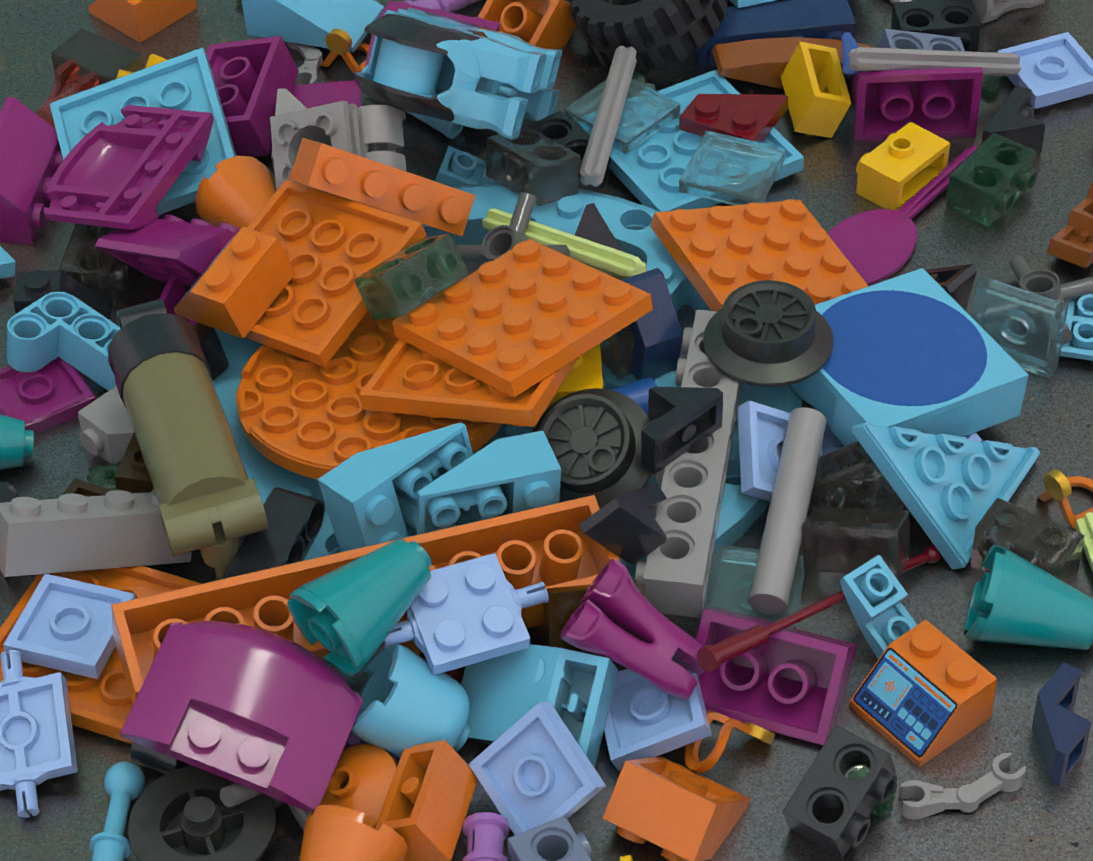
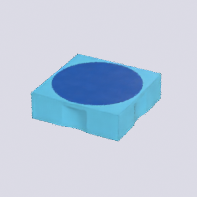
(912, 363)

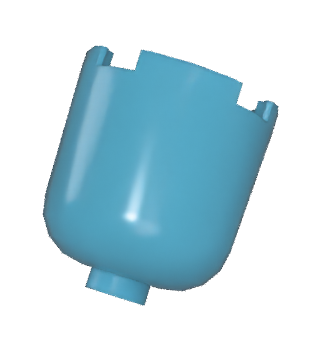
(409, 703)

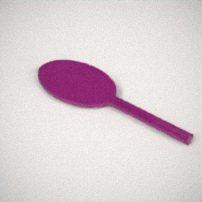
(885, 239)

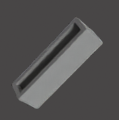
(82, 533)

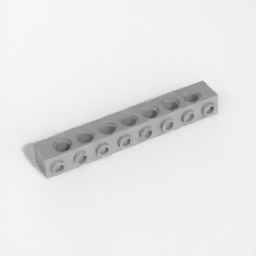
(694, 489)

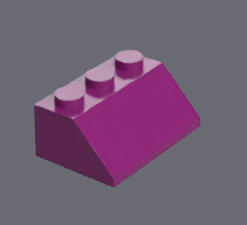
(247, 84)
(934, 99)
(27, 164)
(169, 247)
(783, 685)

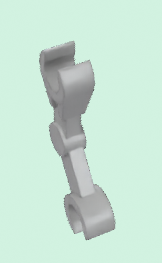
(313, 60)
(966, 798)

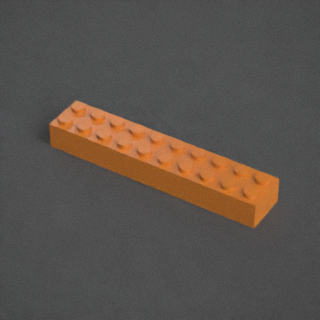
(529, 545)

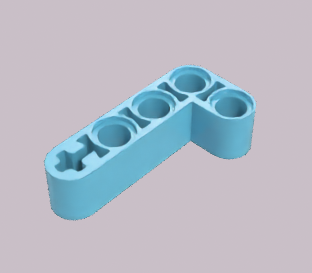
(64, 329)

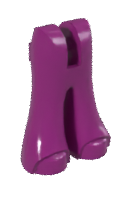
(665, 650)

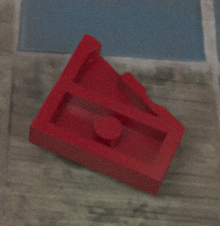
(734, 115)

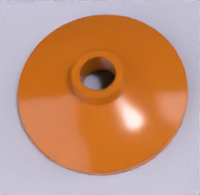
(368, 777)

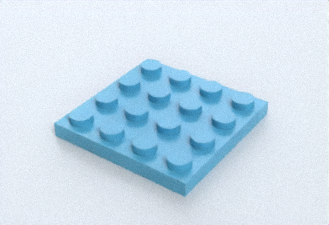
(172, 84)
(658, 163)

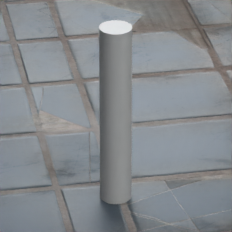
(787, 511)

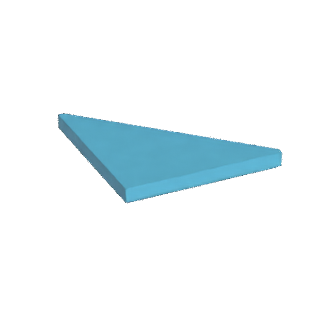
(946, 480)

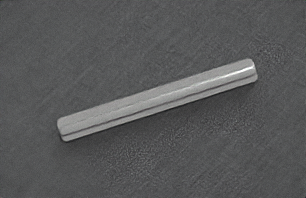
(909, 59)
(608, 116)

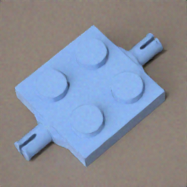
(467, 615)
(33, 732)

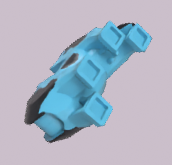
(459, 72)

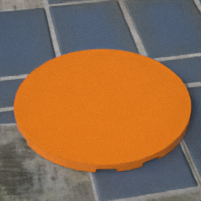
(313, 414)

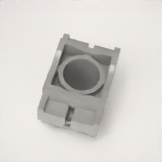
(361, 130)

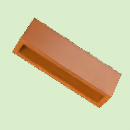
(381, 186)

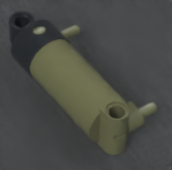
(183, 435)

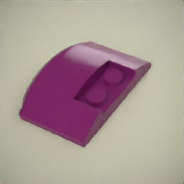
(127, 168)
(246, 709)

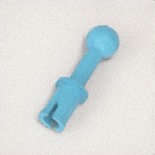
(123, 784)

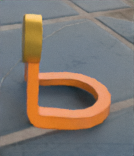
(339, 43)
(1059, 488)
(692, 749)

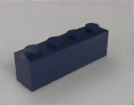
(779, 20)

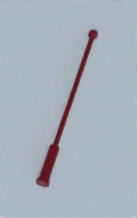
(712, 656)

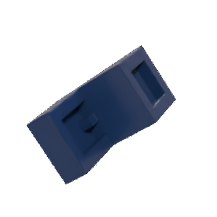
(656, 333)
(1058, 730)

